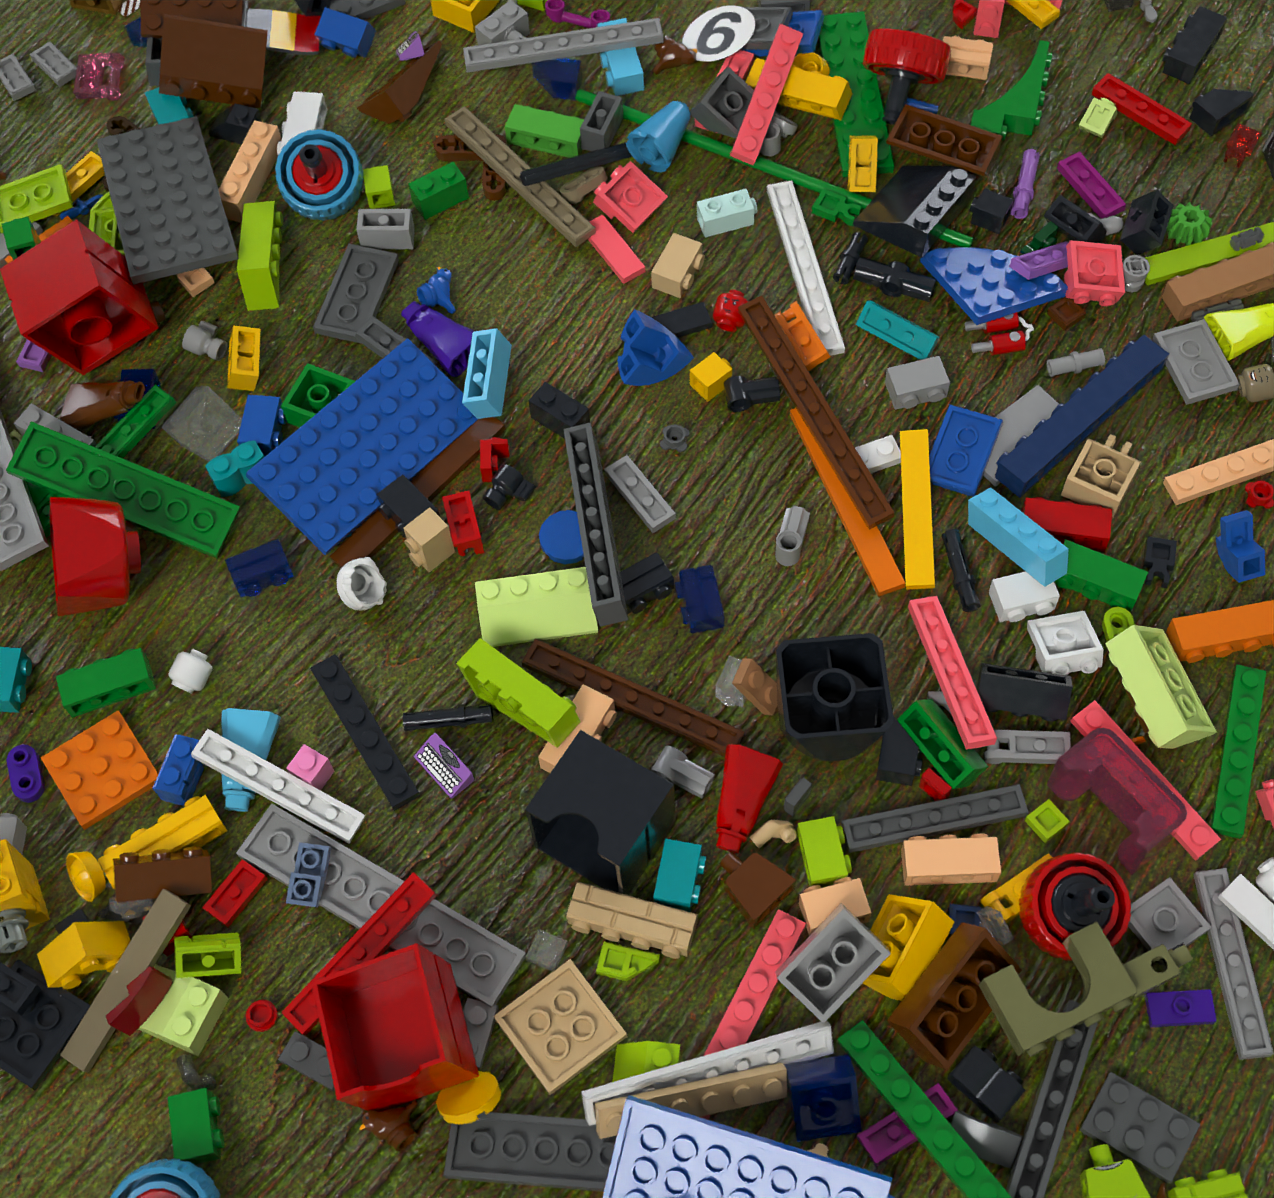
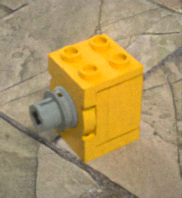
(20, 898)

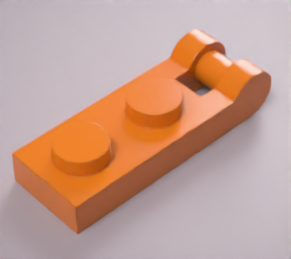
(802, 336)

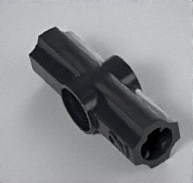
(895, 279)

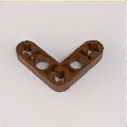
(453, 154)

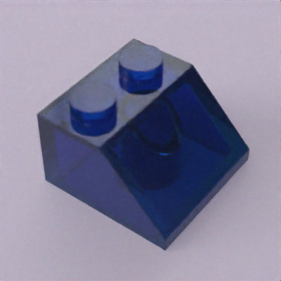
(823, 1097)

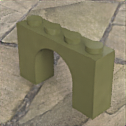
(1030, 1025)

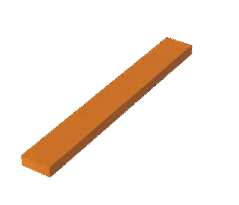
(867, 543)

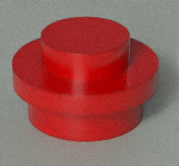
(261, 1015)

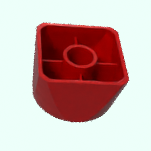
(91, 554)

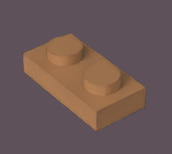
(756, 686)

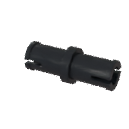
(850, 258)

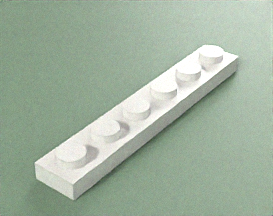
(278, 785)

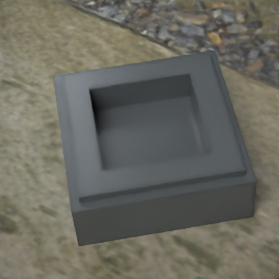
(797, 796)

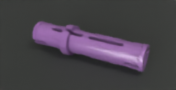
(1024, 191)

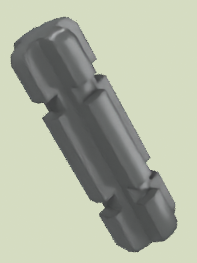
(1233, 304)

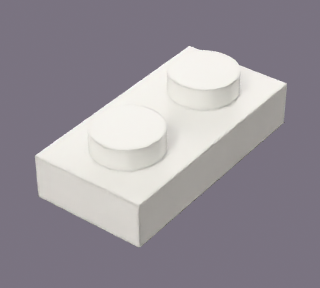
(880, 453)

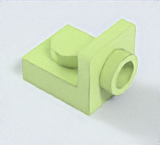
(1098, 116)

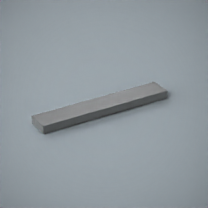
(1233, 967)

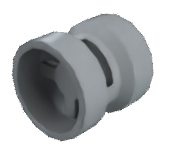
(1135, 271)

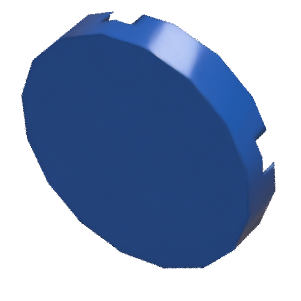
(562, 538)

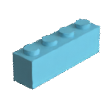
(1018, 536)

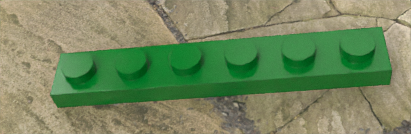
(1238, 751)

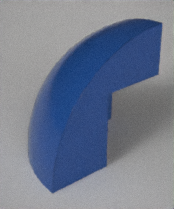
(650, 351)

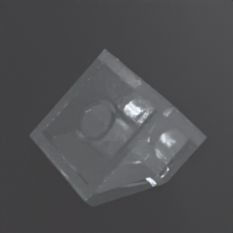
(203, 423)

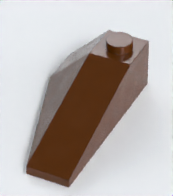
(403, 89)

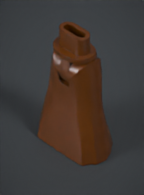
(97, 401)

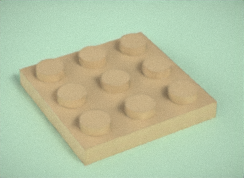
(560, 1026)

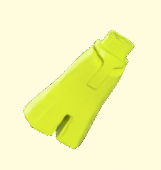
(1241, 328)

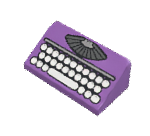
(410, 48)
(444, 766)

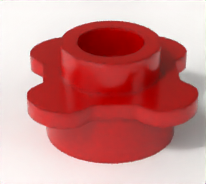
(1262, 488)

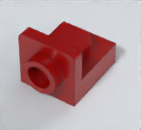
(489, 453)

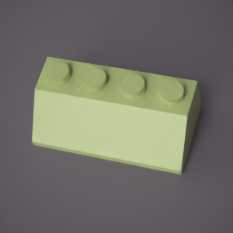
(535, 607)
(1159, 687)

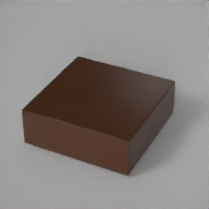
(1066, 313)

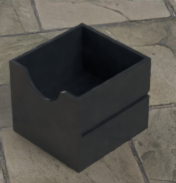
(602, 814)

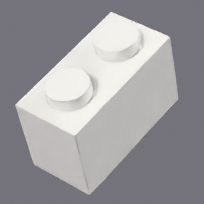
(1021, 596)

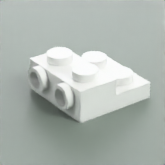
(1066, 643)

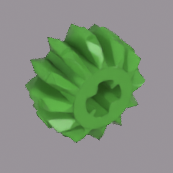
(1189, 224)

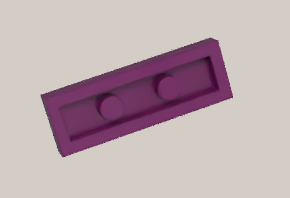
(1091, 186)
(892, 1135)

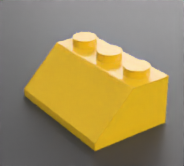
(914, 935)

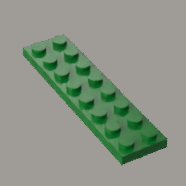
(843, 47)
(145, 496)

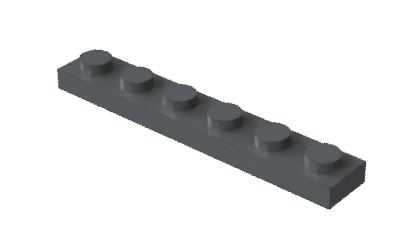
(934, 818)

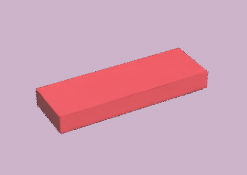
(615, 250)

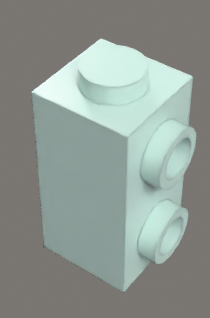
(726, 212)

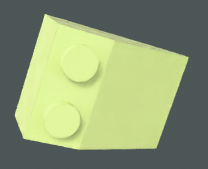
(186, 1013)

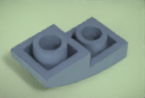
(309, 875)

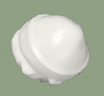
(361, 584)

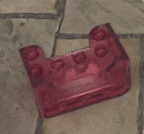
(1126, 789)

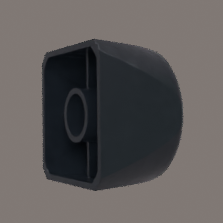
(833, 694)

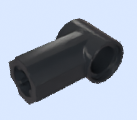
(743, 393)

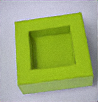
(1047, 821)

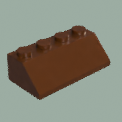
(945, 140)

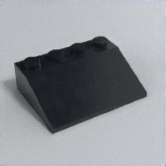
(917, 206)

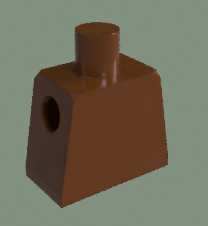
(755, 886)

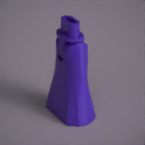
(442, 336)

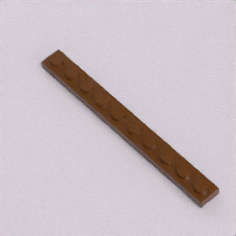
(816, 413)

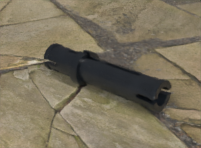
(963, 580)
(439, 718)

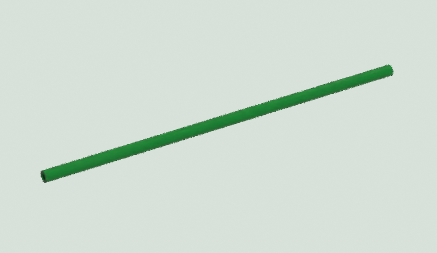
(770, 167)

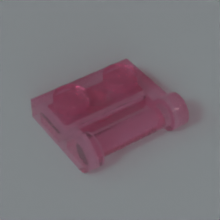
(91, 74)

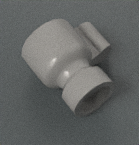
(201, 341)

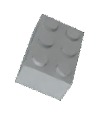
(832, 963)

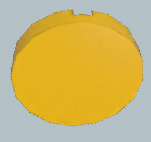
(468, 1099)

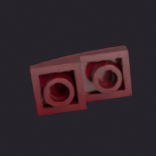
(144, 997)

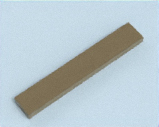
(140, 953)

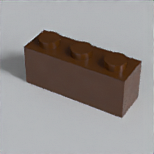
(147, 875)

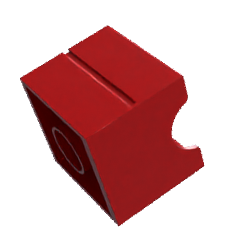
(77, 298)
(394, 1029)

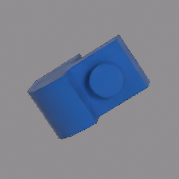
(1237, 549)

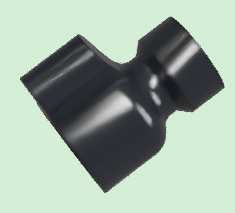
(507, 482)

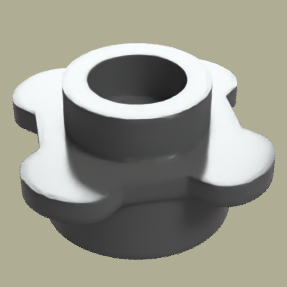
(674, 431)

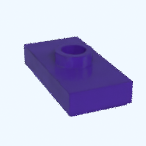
(1180, 1008)

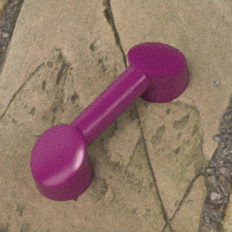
(556, 12)

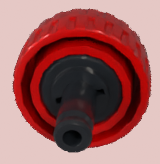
(905, 60)
(1071, 895)

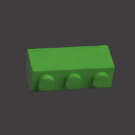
(544, 131)

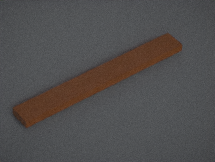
(429, 482)
(633, 698)

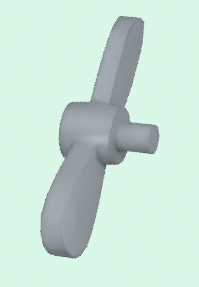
(1149, 11)

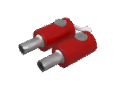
(1003, 342)

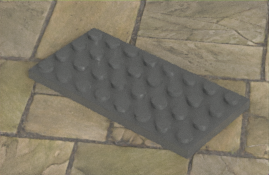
(166, 200)

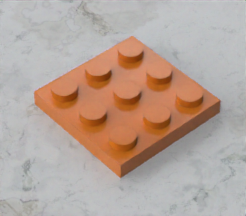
(101, 769)

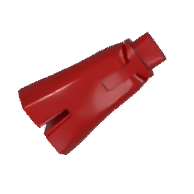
(745, 787)

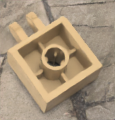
(1101, 475)

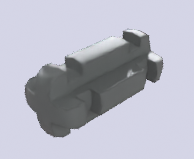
(1246, 239)

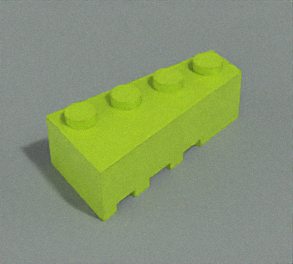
(260, 255)
(518, 693)

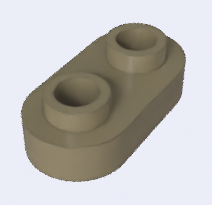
(583, 184)

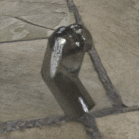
(191, 1077)

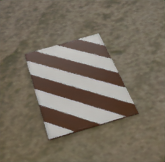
(129, 7)

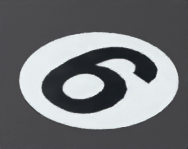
(719, 32)

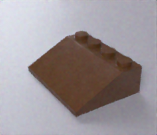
(212, 61)

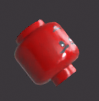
(726, 311)

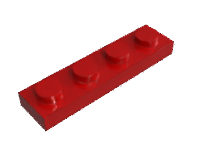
(1142, 109)

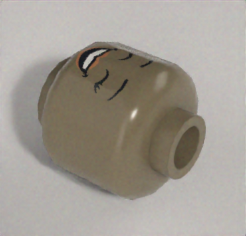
(1257, 383)

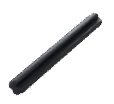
(574, 164)

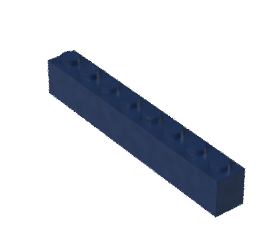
(1080, 416)

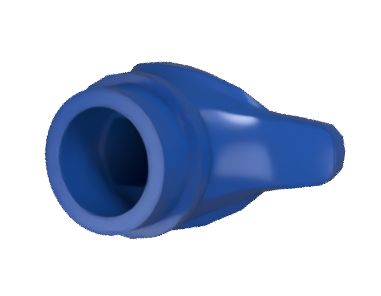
(437, 290)

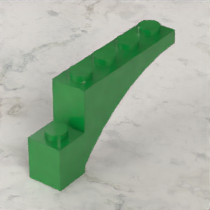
(1018, 107)

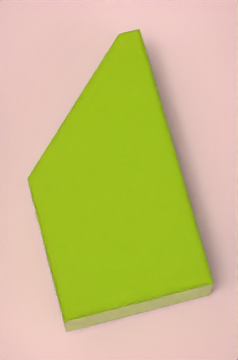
(624, 962)

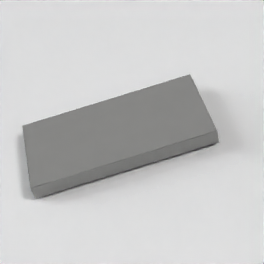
(1018, 421)

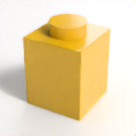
(710, 375)

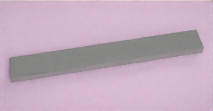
(563, 45)

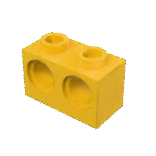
(862, 163)
(243, 358)

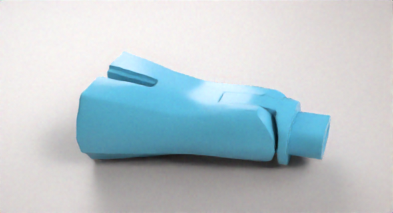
(254, 732)

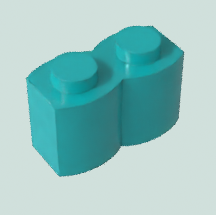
(230, 469)

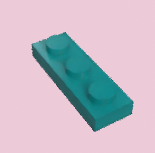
(897, 330)

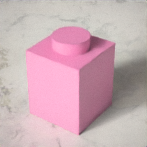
(311, 767)

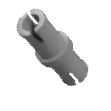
(1075, 362)

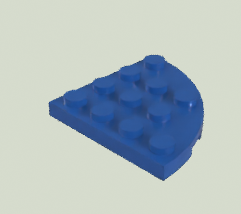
(986, 284)

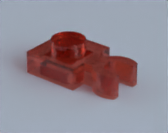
(1242, 143)

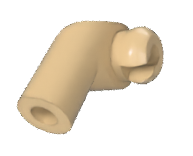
(774, 829)

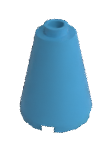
(659, 136)

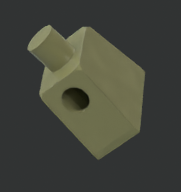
(1146, 978)

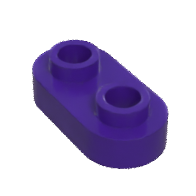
(26, 770)

